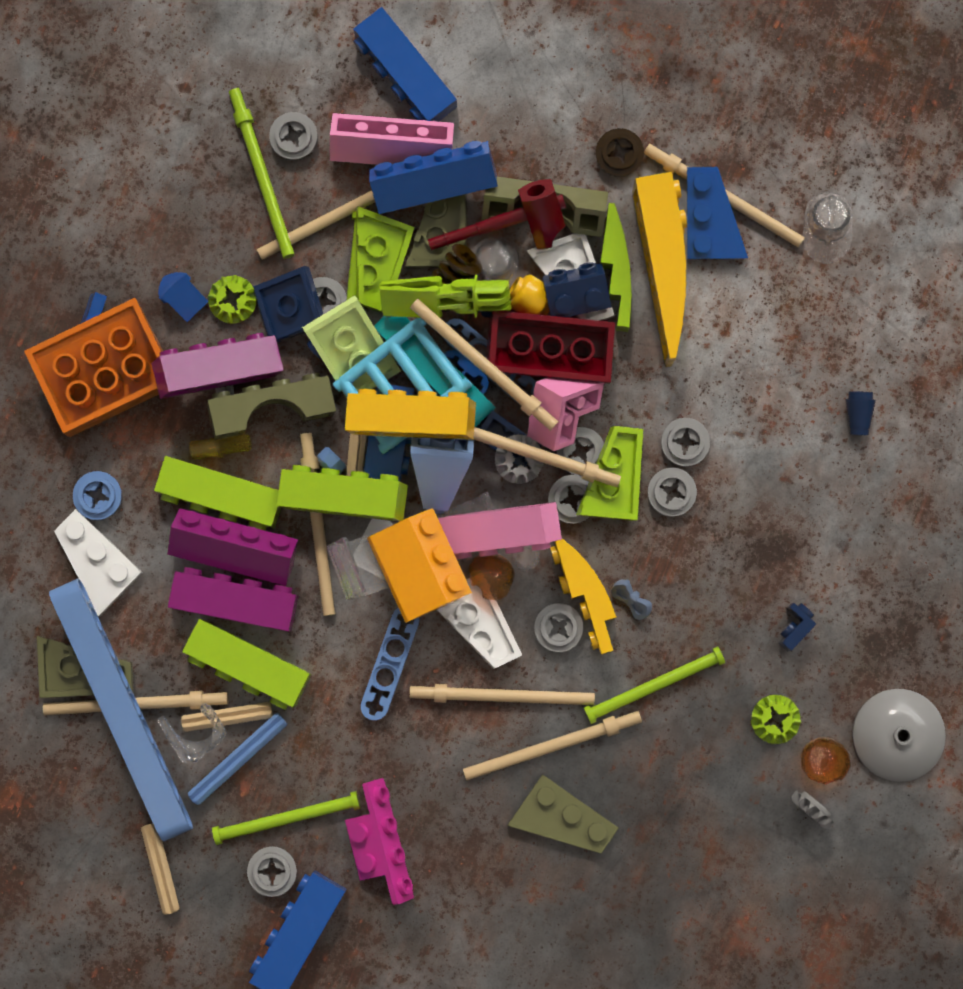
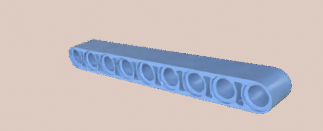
(120, 709)

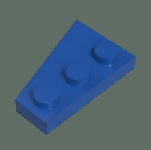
(710, 219)

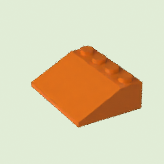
(97, 367)

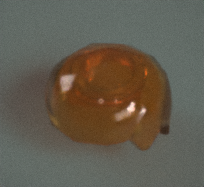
(493, 575)
(825, 760)

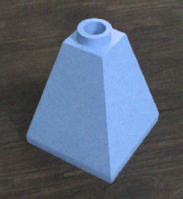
(440, 469)

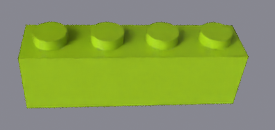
(218, 492)
(341, 494)
(247, 663)

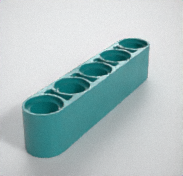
(390, 325)

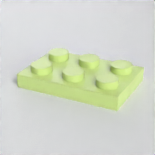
(346, 338)

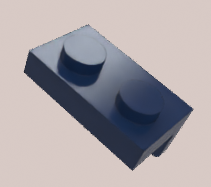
(577, 290)

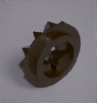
(626, 140)

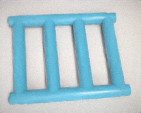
(393, 346)

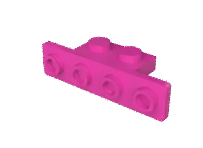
(377, 843)

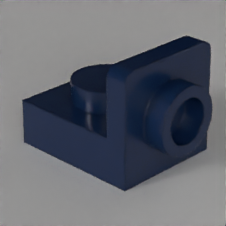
(793, 632)

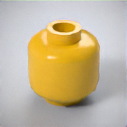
(529, 296)

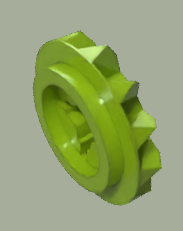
(245, 304)
(762, 713)

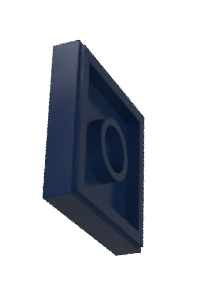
(288, 303)

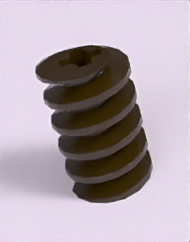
(460, 264)

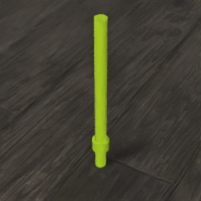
(244, 120)

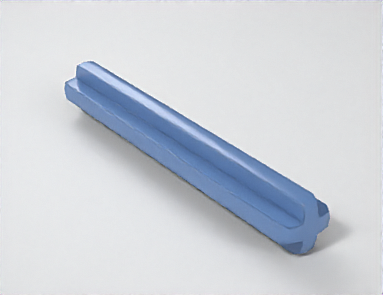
(237, 759)

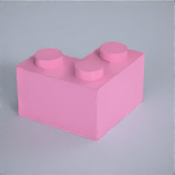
(565, 402)

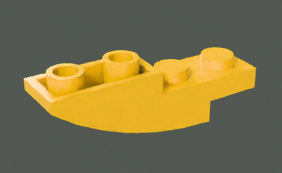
(580, 581)

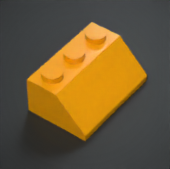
(419, 565)

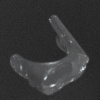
(192, 750)

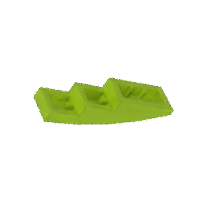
(616, 258)

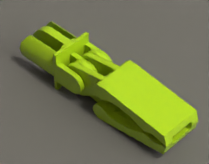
(485, 296)

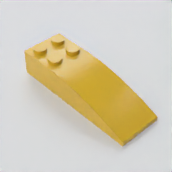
(663, 247)

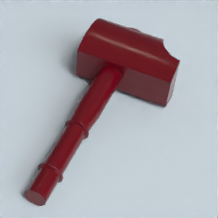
(539, 208)

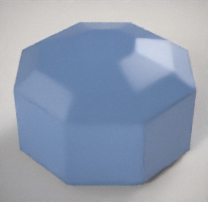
(329, 459)

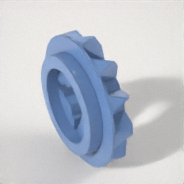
(91, 482)

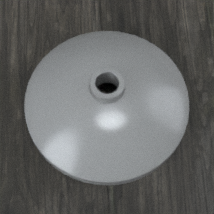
(877, 731)

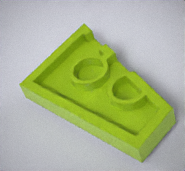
(623, 457)

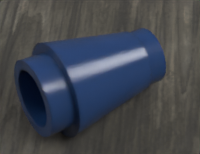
(860, 411)

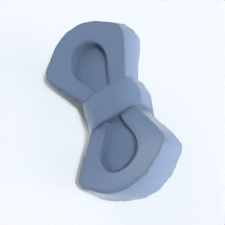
(639, 607)

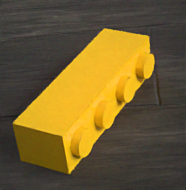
(410, 415)

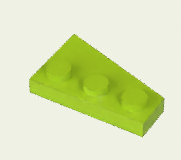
(379, 254)

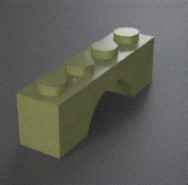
(583, 211)
(308, 398)

